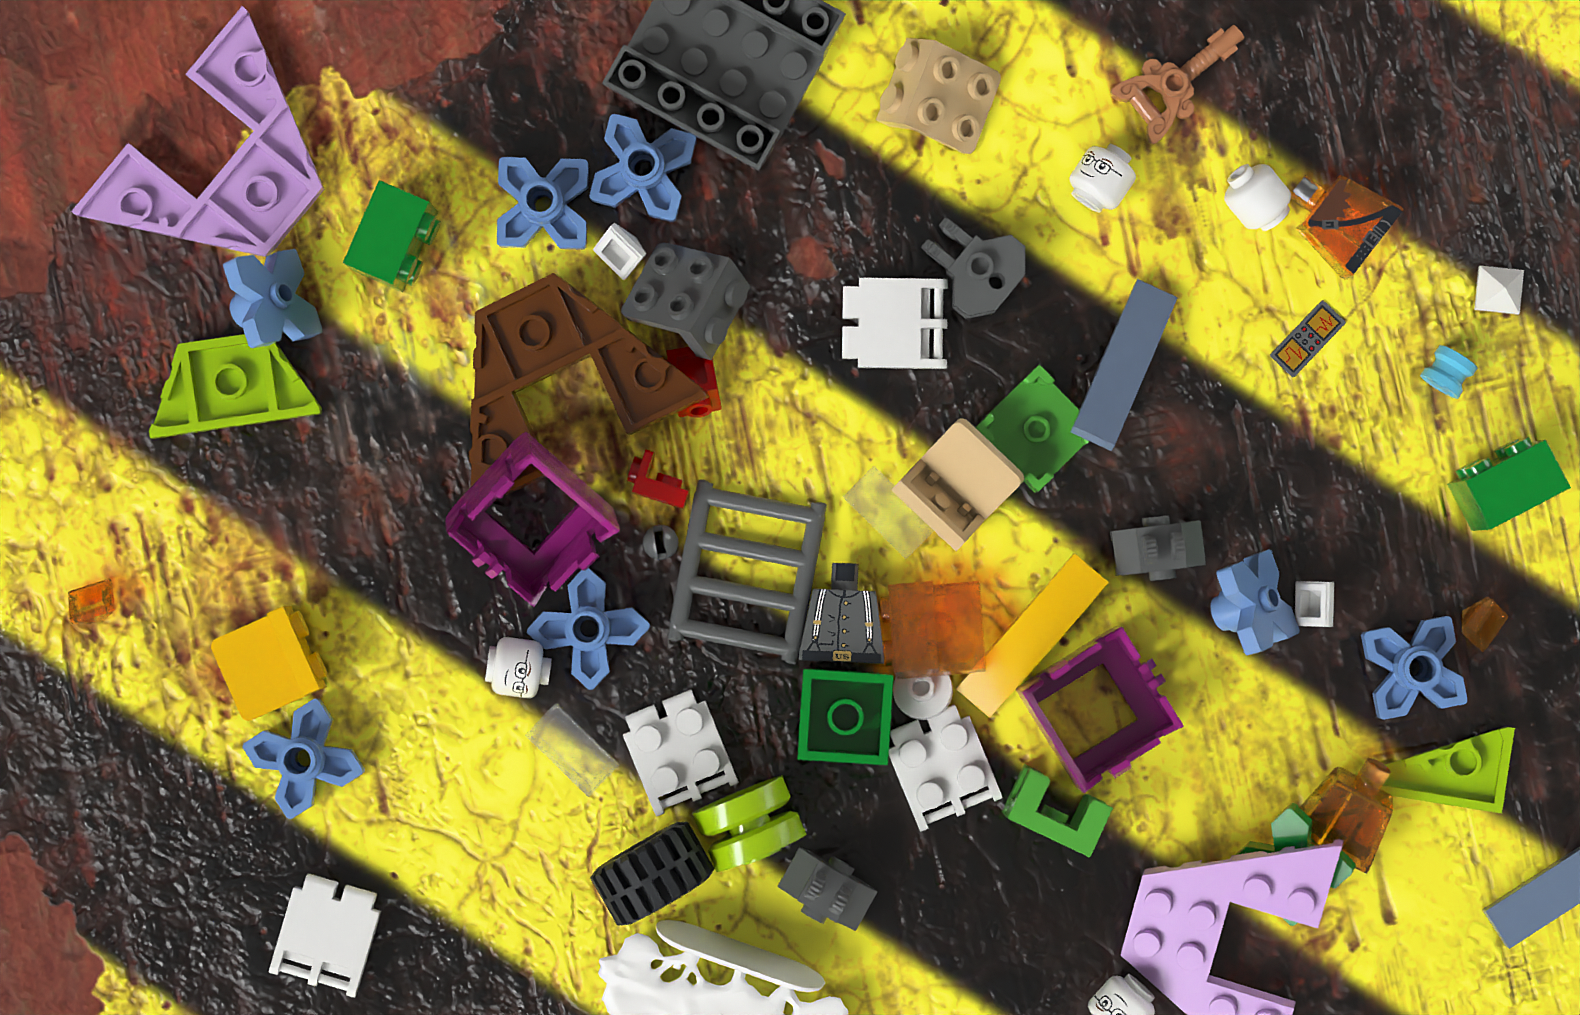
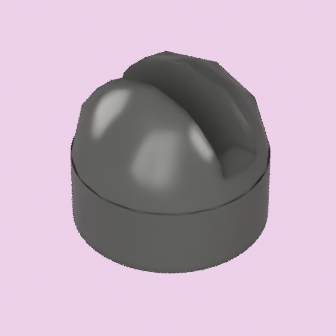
(669, 538)

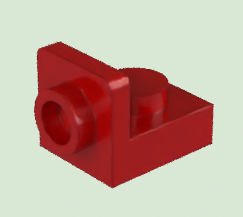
(701, 372)
(662, 489)

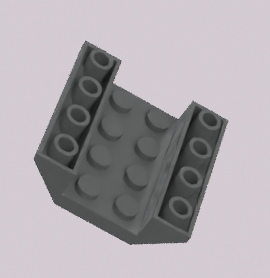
(726, 67)

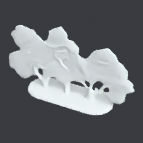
(638, 990)

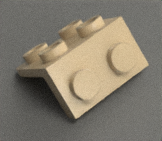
(939, 94)
(958, 483)

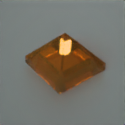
(91, 603)
(1482, 622)

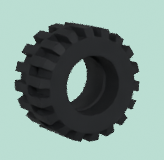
(652, 873)

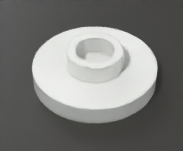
(923, 696)

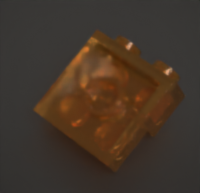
(934, 629)

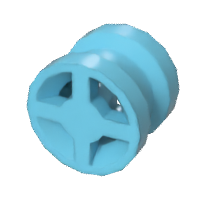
(1448, 371)

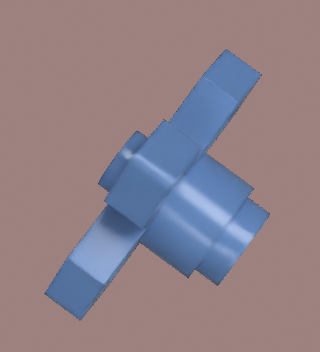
(665, 155)
(561, 185)
(267, 298)
(1253, 604)
(564, 629)
(1428, 646)
(280, 753)

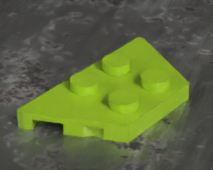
(229, 386)

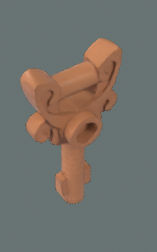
(1173, 84)

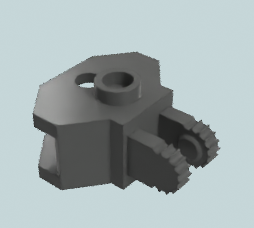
(976, 264)
(1158, 548)
(827, 889)

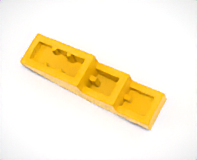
(1033, 634)

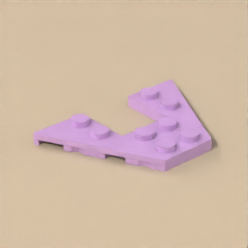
(255, 193)
(1184, 911)

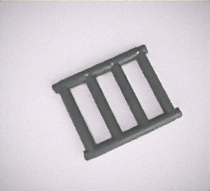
(803, 559)

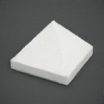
(620, 250)
(1499, 290)
(1314, 603)

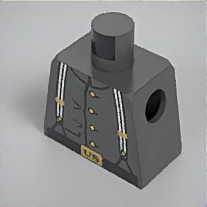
(842, 621)

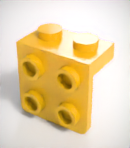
(269, 663)

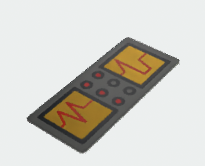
(1307, 338)

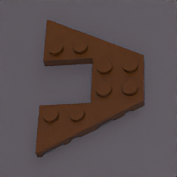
(544, 333)

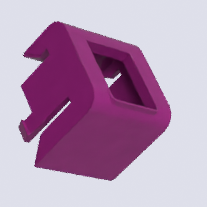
(562, 550)
(1136, 684)

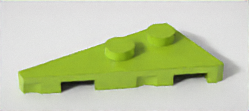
(1457, 774)

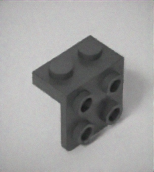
(688, 295)

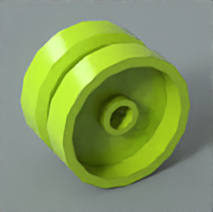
(751, 829)

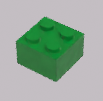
(392, 237)
(1508, 485)
(845, 716)

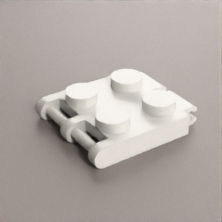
(894, 323)
(677, 750)
(941, 766)
(327, 933)

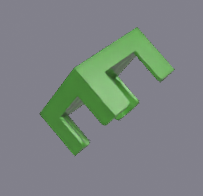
(1034, 428)
(1084, 827)

